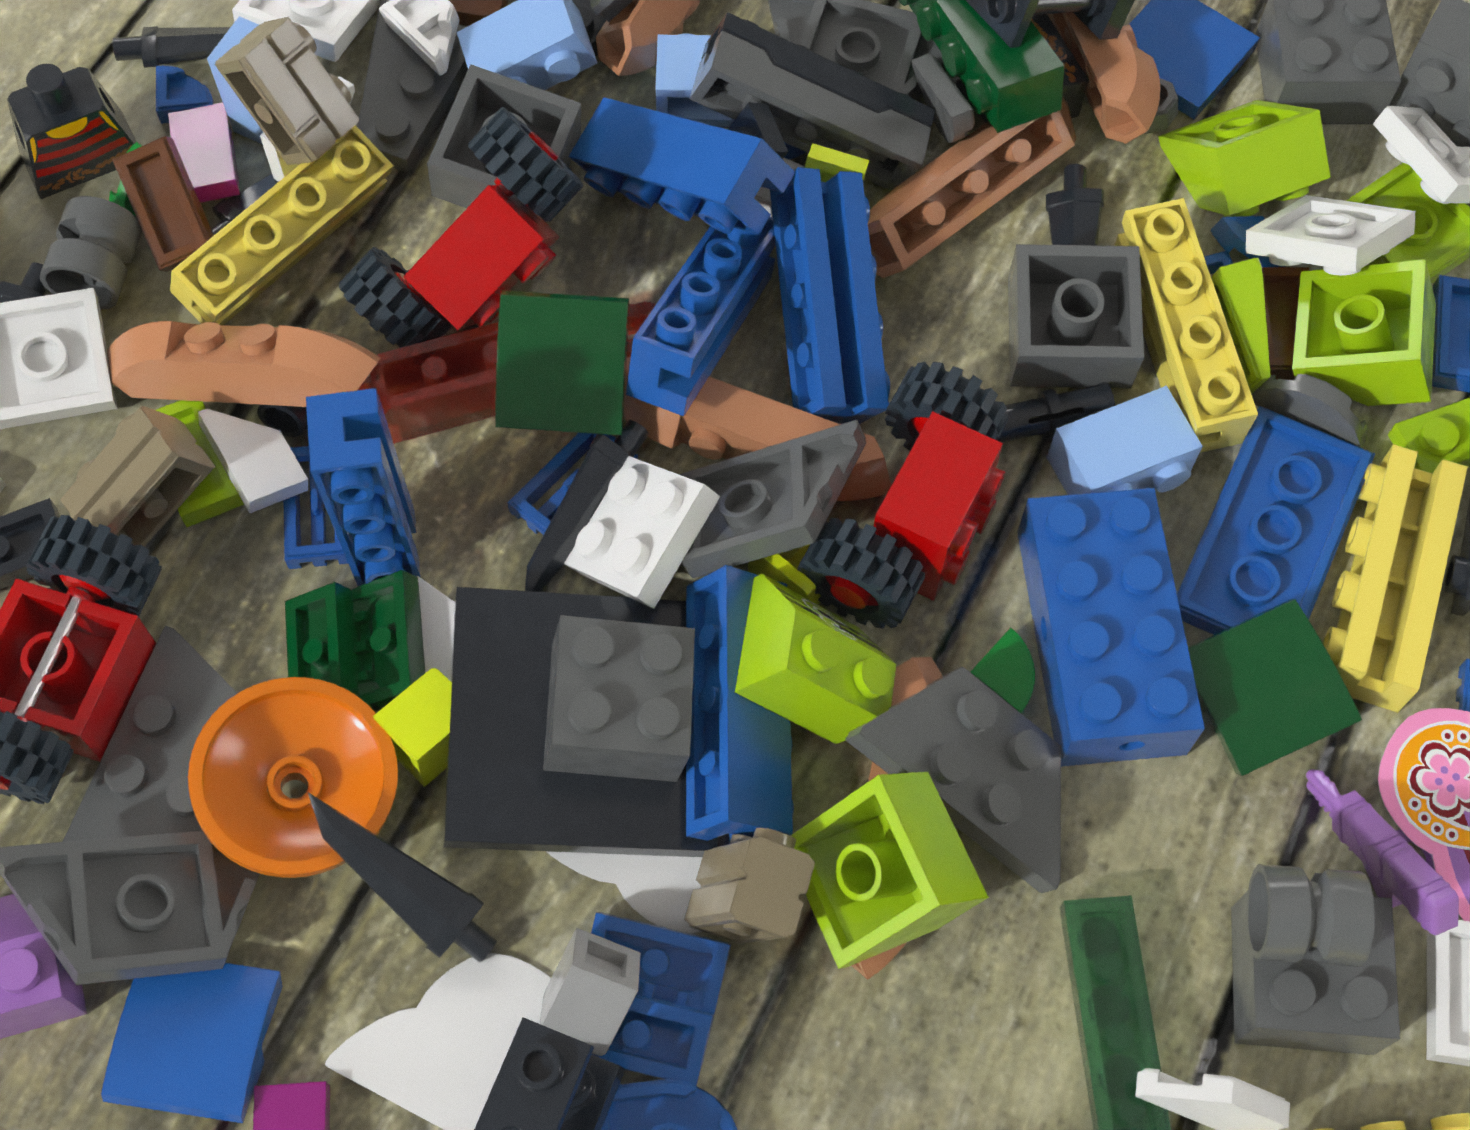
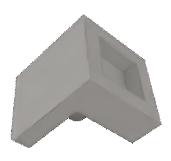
(591, 990)

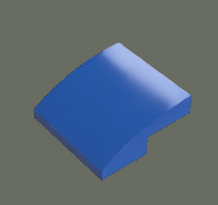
(675, 998)
(193, 1042)

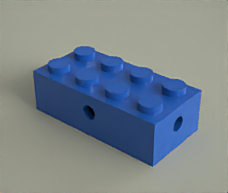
(1108, 627)

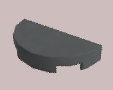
(952, 111)
(1313, 404)

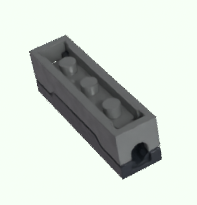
(813, 99)

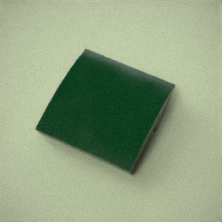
(561, 362)
(359, 637)
(1270, 687)

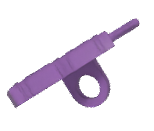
(1387, 857)

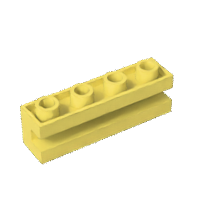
(279, 229)
(1188, 326)
(1394, 577)

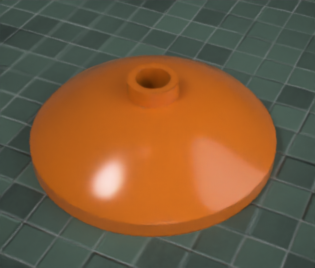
(281, 735)

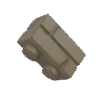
(288, 90)
(139, 476)
(750, 888)

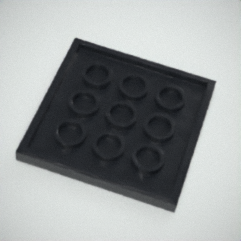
(498, 735)

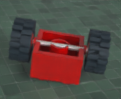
(481, 252)
(930, 509)
(70, 652)

